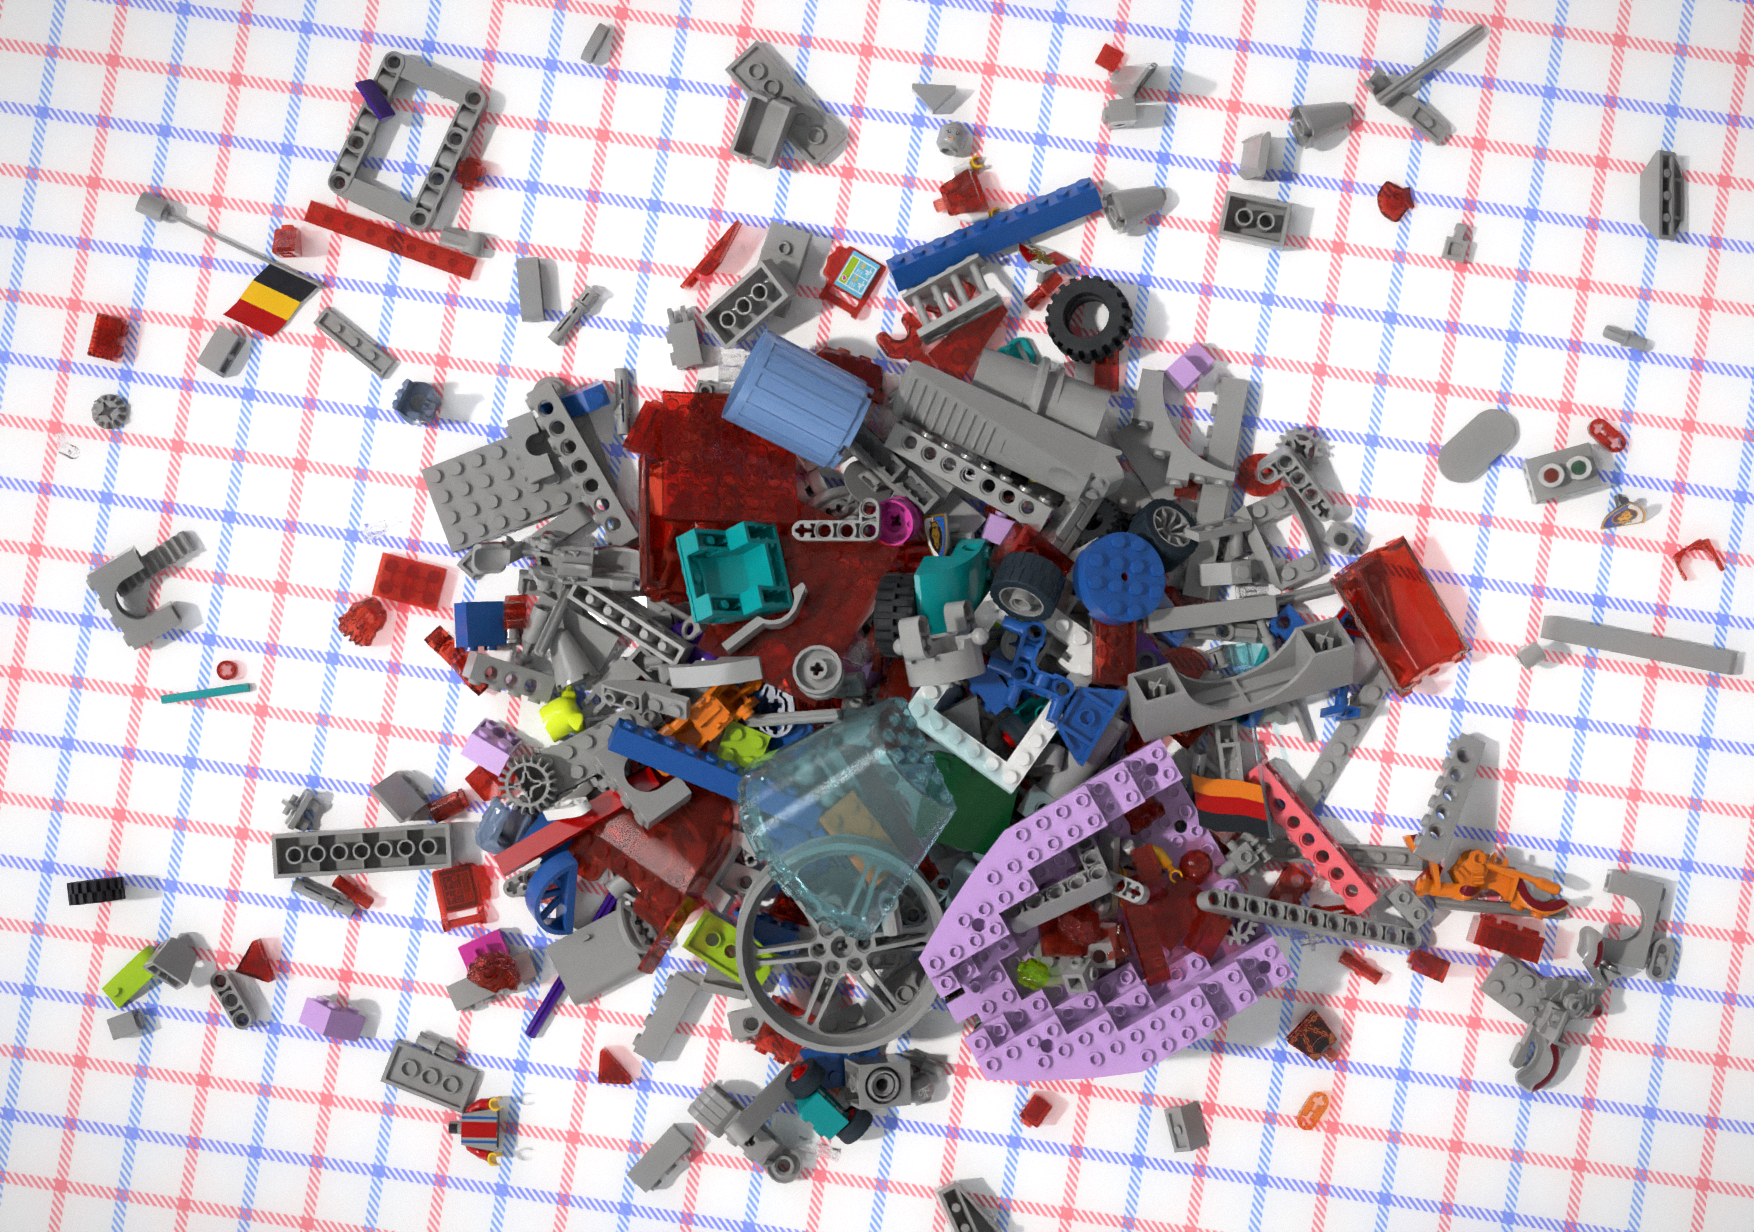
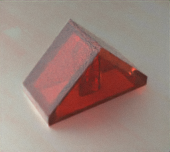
(611, 1070)

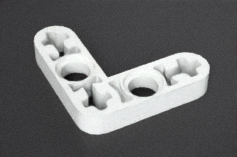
(570, 803)

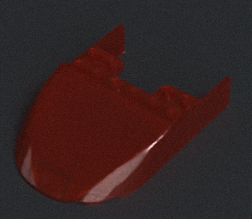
(667, 862)

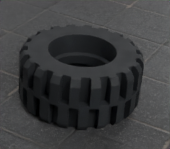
(1077, 294)
(893, 601)

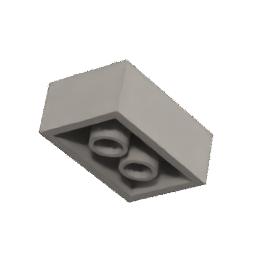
(1253, 220)

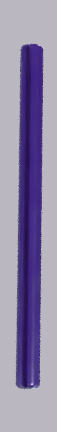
(558, 986)

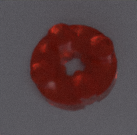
(1247, 480)

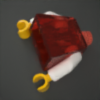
(964, 194)

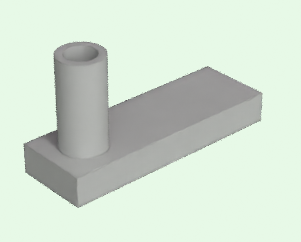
(1231, 526)

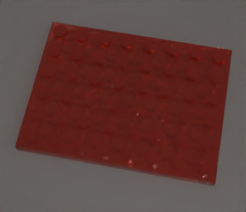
(840, 589)

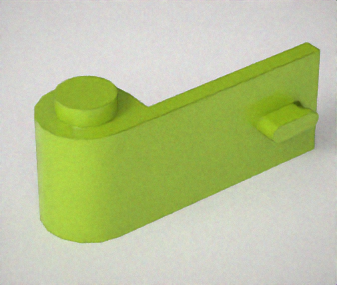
(129, 979)

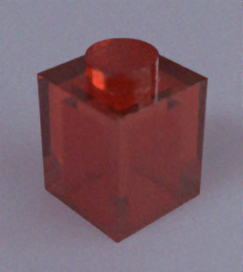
(1034, 1110)

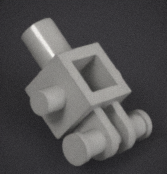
(1243, 857)

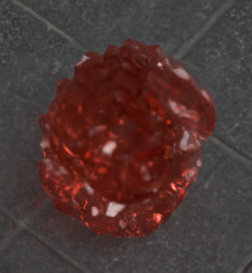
(1080, 925)
(500, 975)

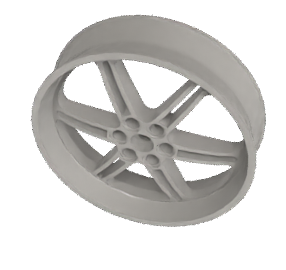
(809, 1033)

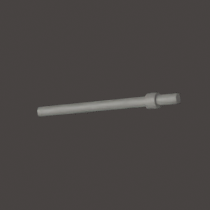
(1269, 641)

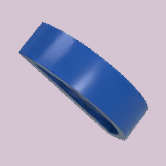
(566, 868)

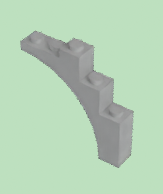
(1183, 463)

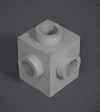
(1080, 975)

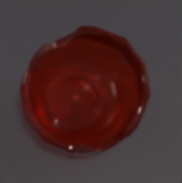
(1196, 866)

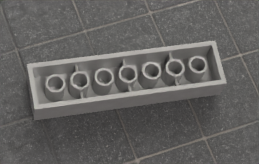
(363, 850)

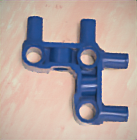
(1036, 681)

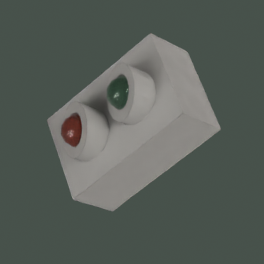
(1560, 472)

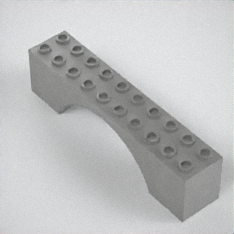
(1309, 663)

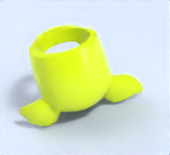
(562, 715)

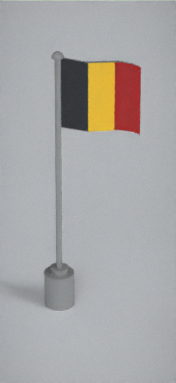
(271, 294)

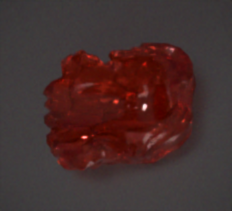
(363, 621)

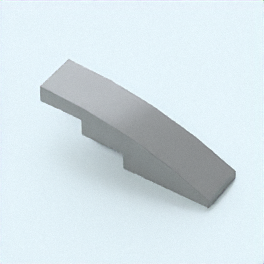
(716, 672)

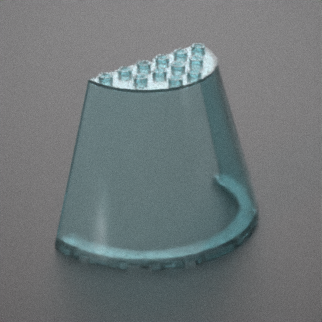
(847, 814)

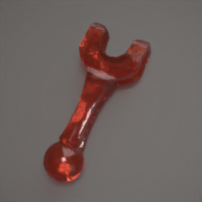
(907, 348)

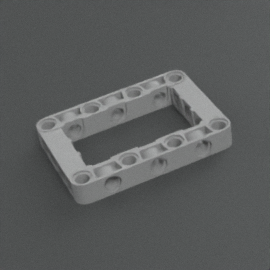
(445, 162)

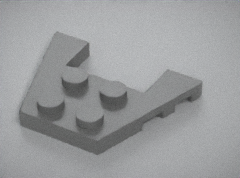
(719, 895)

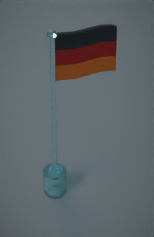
(1235, 804)

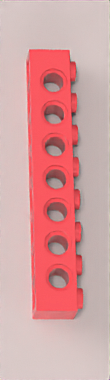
(1309, 823)

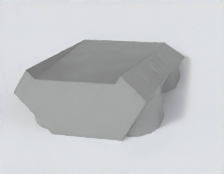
(1255, 156)

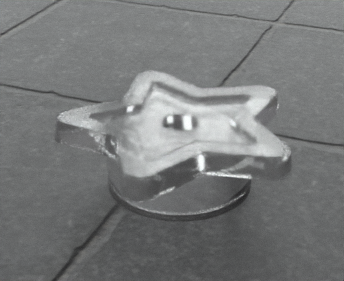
(1318, 887)

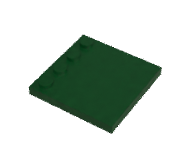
(981, 806)

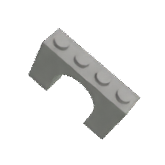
(137, 629)
(647, 806)
(1647, 896)

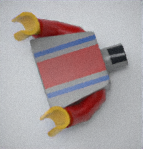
(480, 1129)

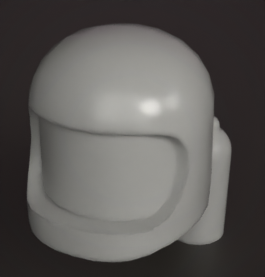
(657, 664)

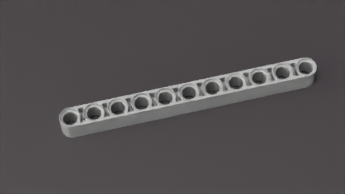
(1301, 922)

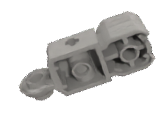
(717, 1110)

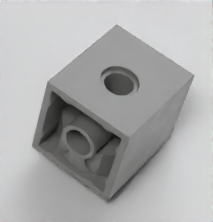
(878, 1081)

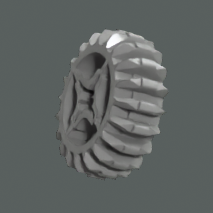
(527, 774)

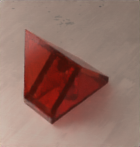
(256, 963)

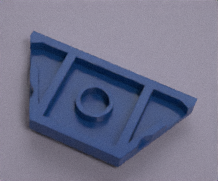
(1087, 718)
(833, 1064)

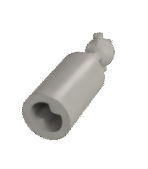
(532, 632)

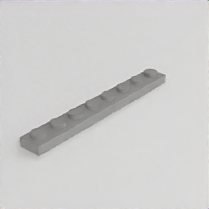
(1343, 739)

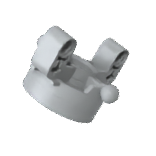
(944, 655)

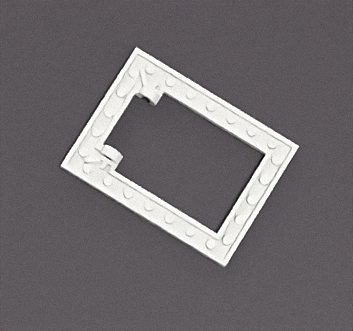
(1010, 772)

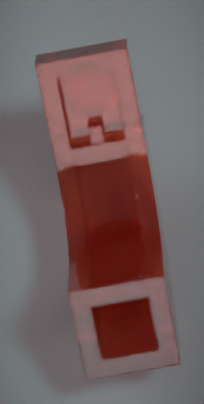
(444, 644)
(1149, 871)

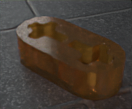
(1316, 1113)

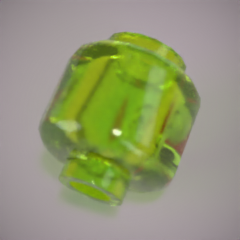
(1032, 974)

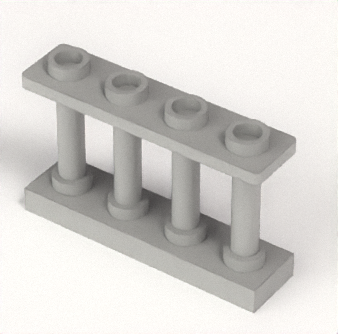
(960, 316)

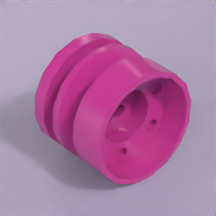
(898, 533)

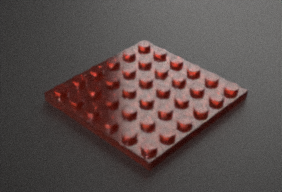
(720, 469)

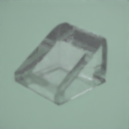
(543, 664)

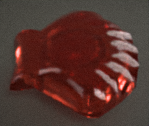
(1394, 201)

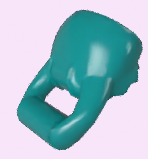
(1012, 350)

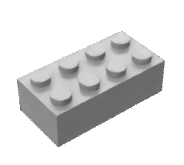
(748, 304)

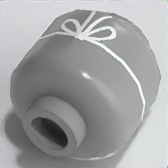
(922, 1088)

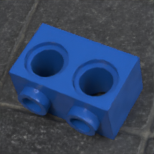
(1294, 621)

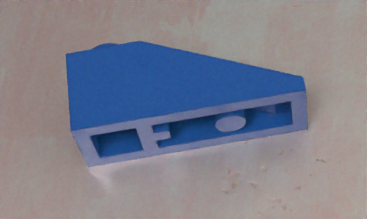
(582, 400)

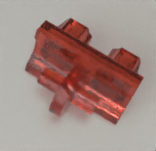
(1144, 814)

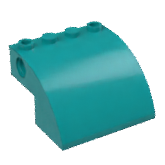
(734, 573)
(952, 579)

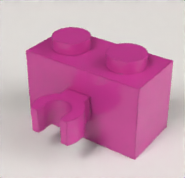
(489, 942)

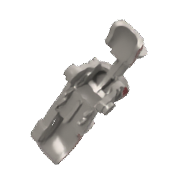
(557, 564)
(1557, 1008)

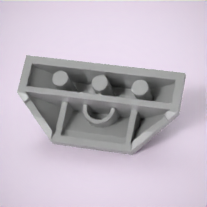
(1662, 196)

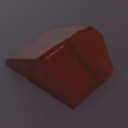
(486, 783)

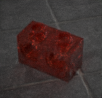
(1284, 885)

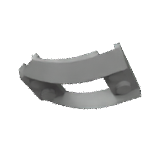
(1268, 510)

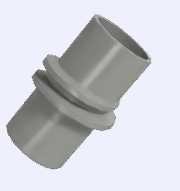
(1043, 391)

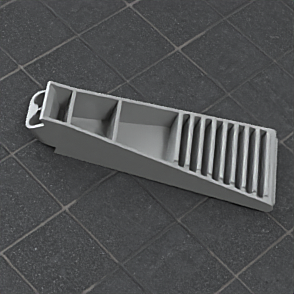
(1007, 434)

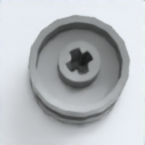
(824, 684)

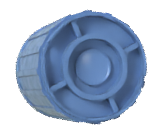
(797, 400)

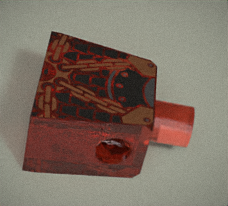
(1313, 1038)

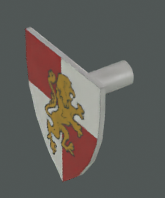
(1041, 259)

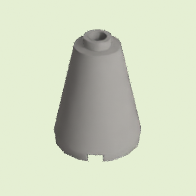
(1318, 121)
(1131, 206)
(570, 662)

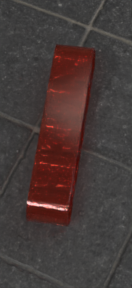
(1145, 938)

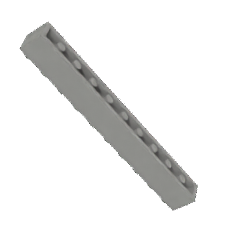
(1210, 499)

